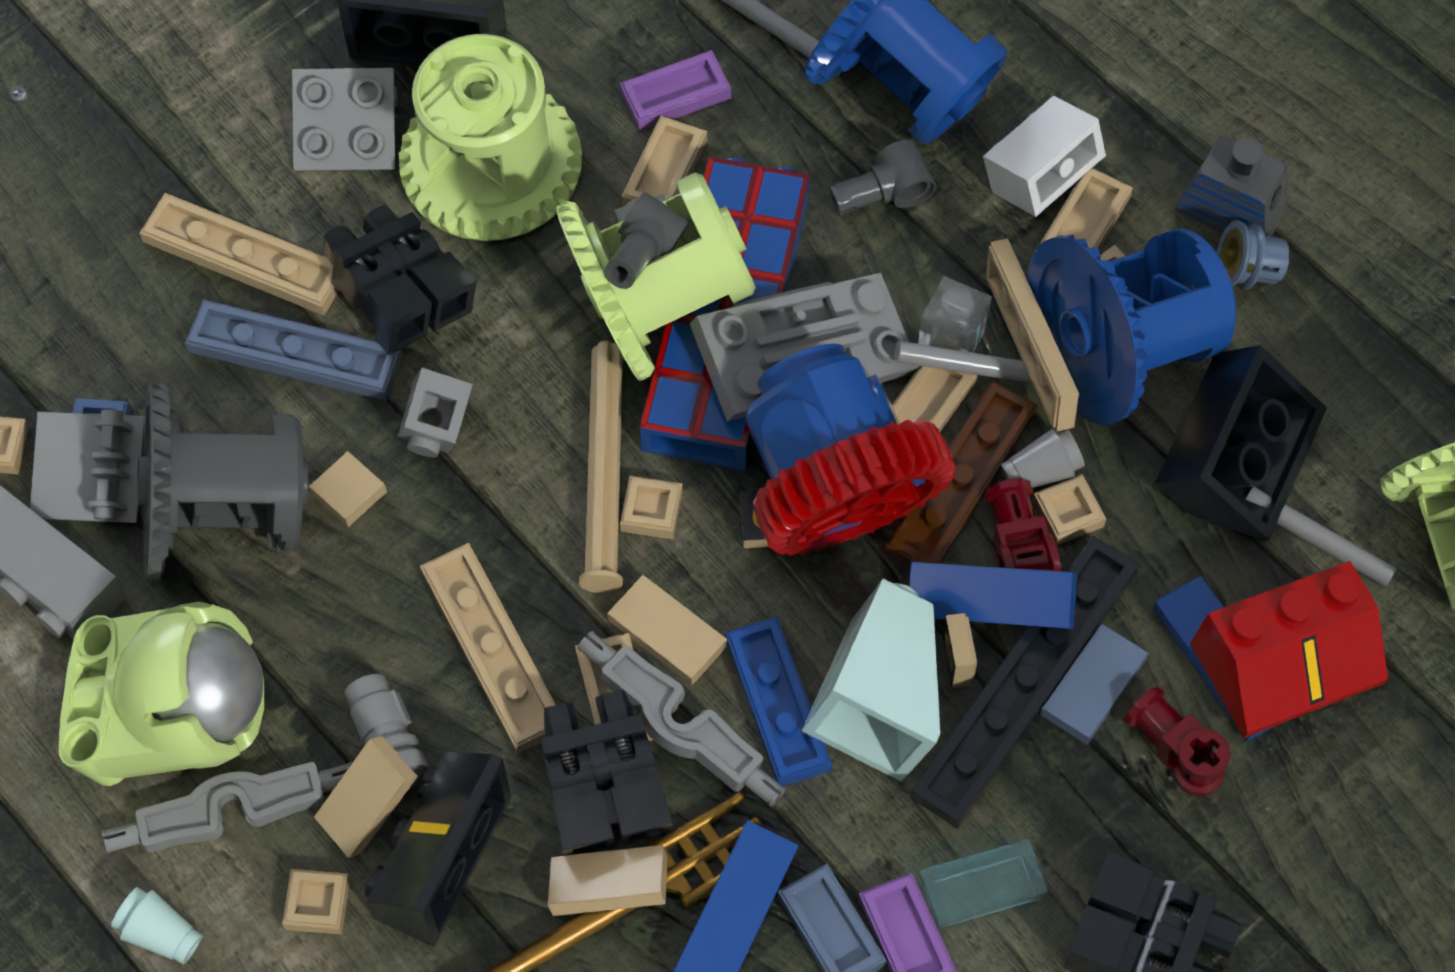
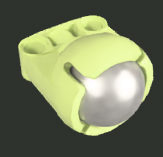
(159, 693)

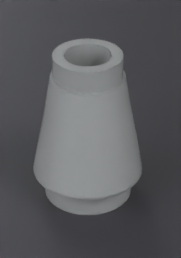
(1046, 459)

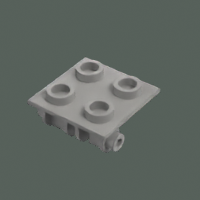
(344, 119)
(87, 466)

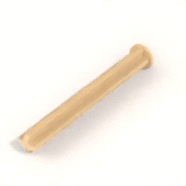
(603, 471)

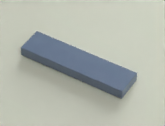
(293, 350)

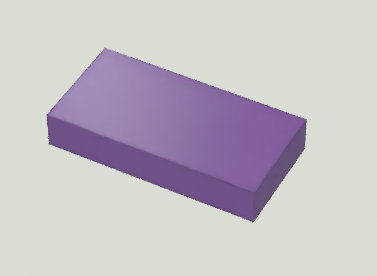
(675, 90)
(905, 927)

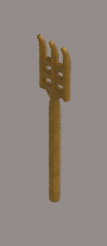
(591, 922)

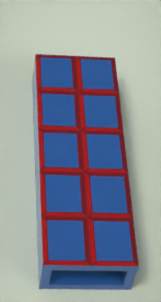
(682, 406)

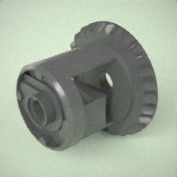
(217, 481)

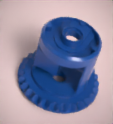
(914, 56)
(1131, 313)

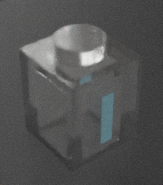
(955, 317)

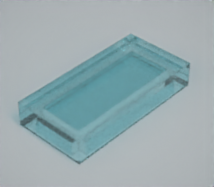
(983, 883)

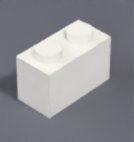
(1044, 155)

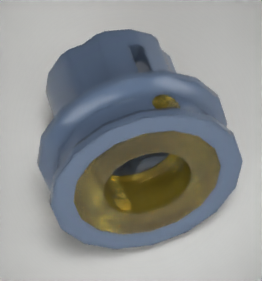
(1252, 255)

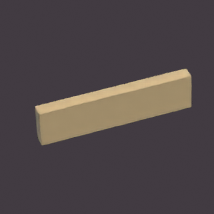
(241, 253)
(1032, 335)
(490, 645)

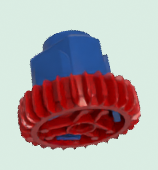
(837, 453)

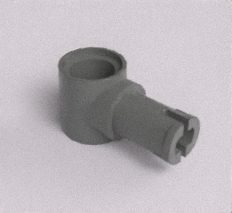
(896, 176)
(647, 234)

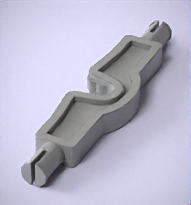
(703, 738)
(200, 813)

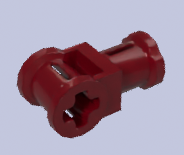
(1020, 537)
(1180, 742)

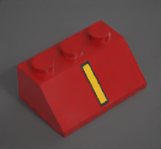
(1293, 648)

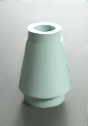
(155, 926)

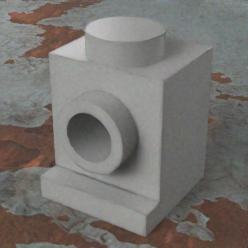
(444, 398)

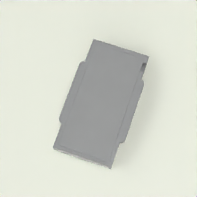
(760, 332)

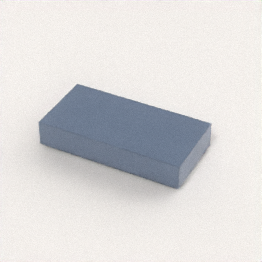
(1094, 684)
(830, 924)

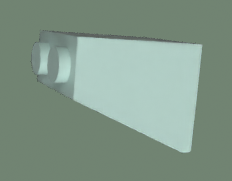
(882, 684)

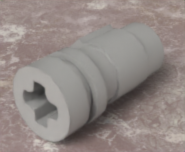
(382, 713)

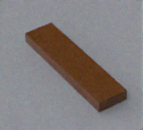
(977, 453)

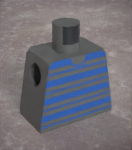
(1235, 185)

